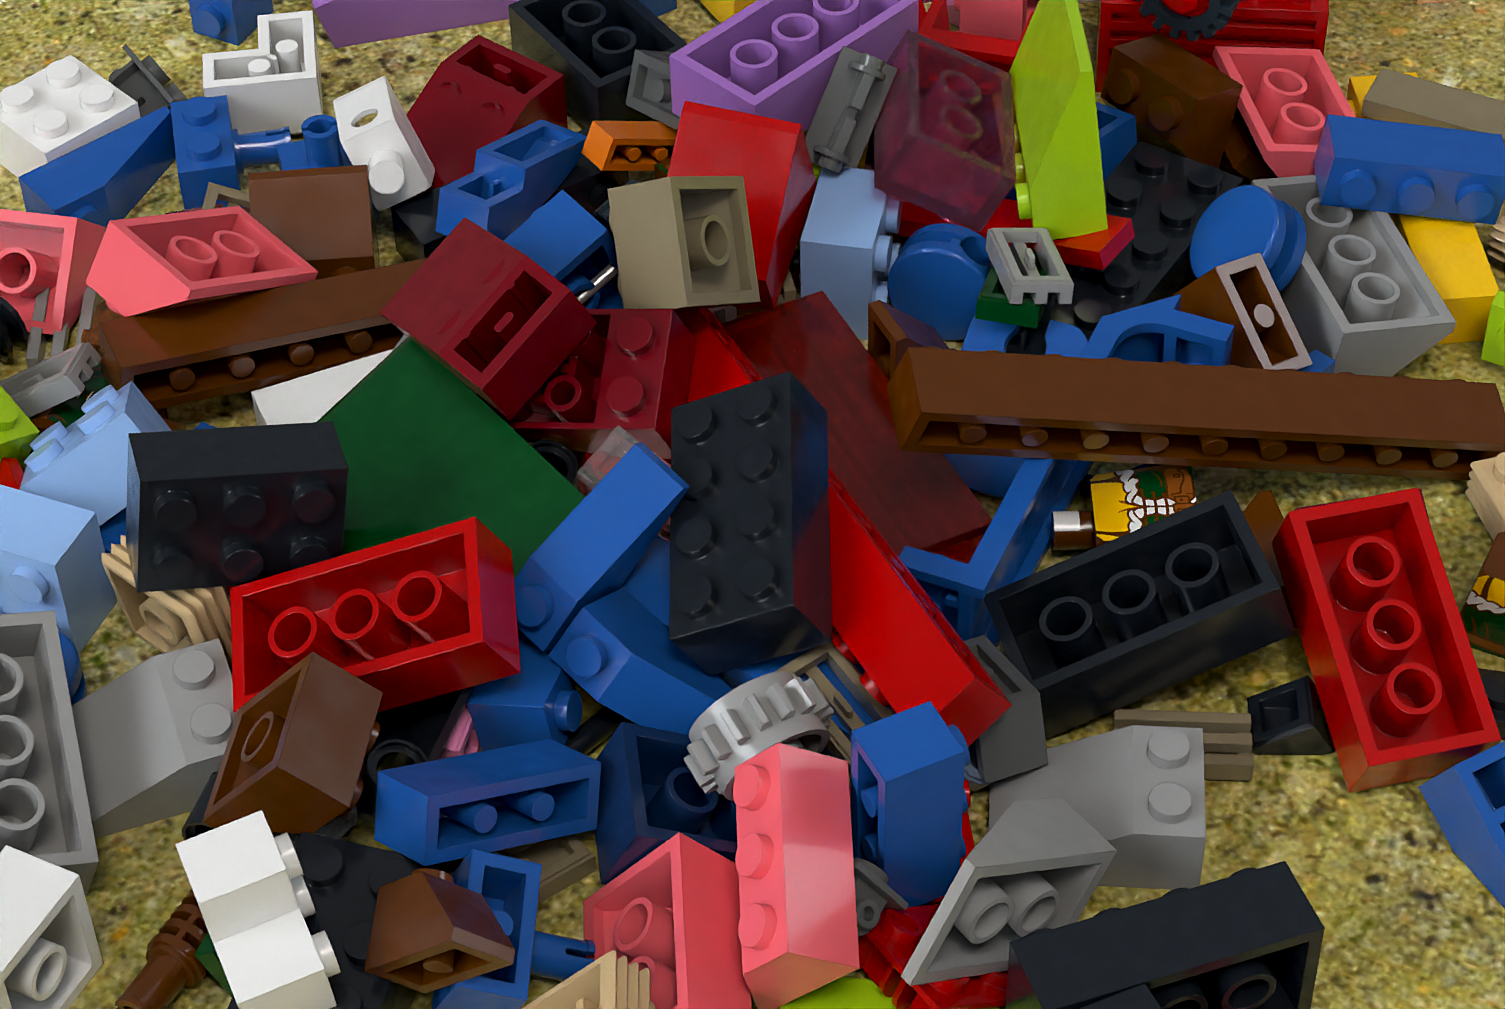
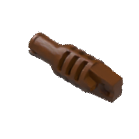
(169, 960)

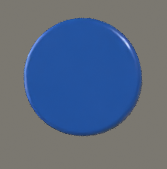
(1248, 223)
(940, 277)

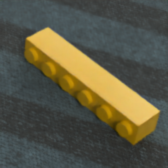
(1446, 251)

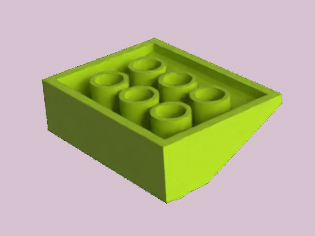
(1057, 125)

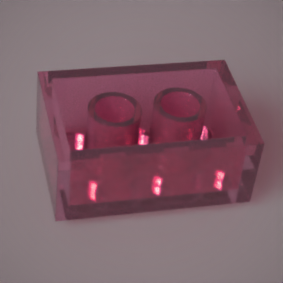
(945, 133)

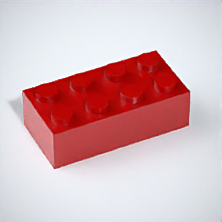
(398, 615)
(1383, 639)

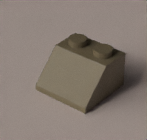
(683, 243)

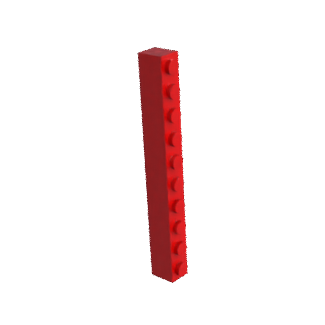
(877, 603)

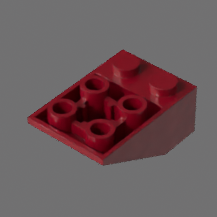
(479, 98)
(490, 316)
(619, 374)

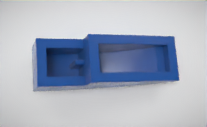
(510, 179)

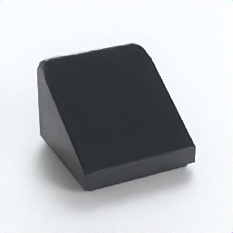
(1289, 721)

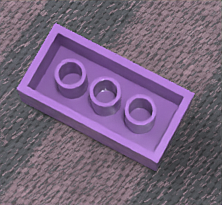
(782, 52)

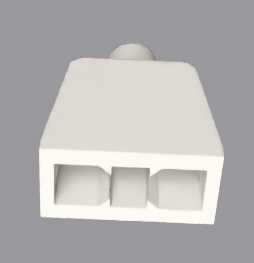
(386, 145)

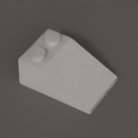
(155, 737)
(1137, 791)
(1020, 878)

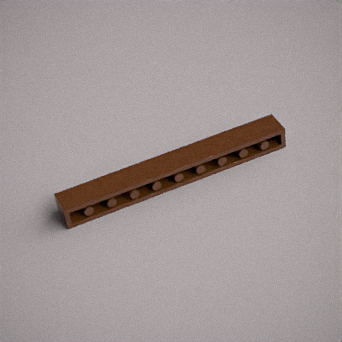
(1192, 414)

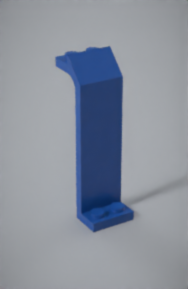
(1022, 524)

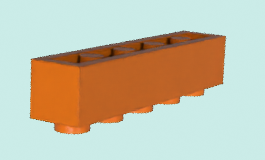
(628, 144)

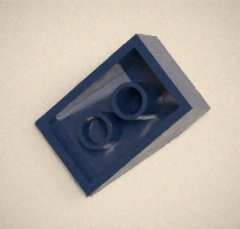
(651, 798)

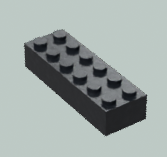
(1165, 201)

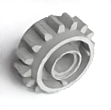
(752, 720)

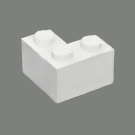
(273, 83)
(256, 913)

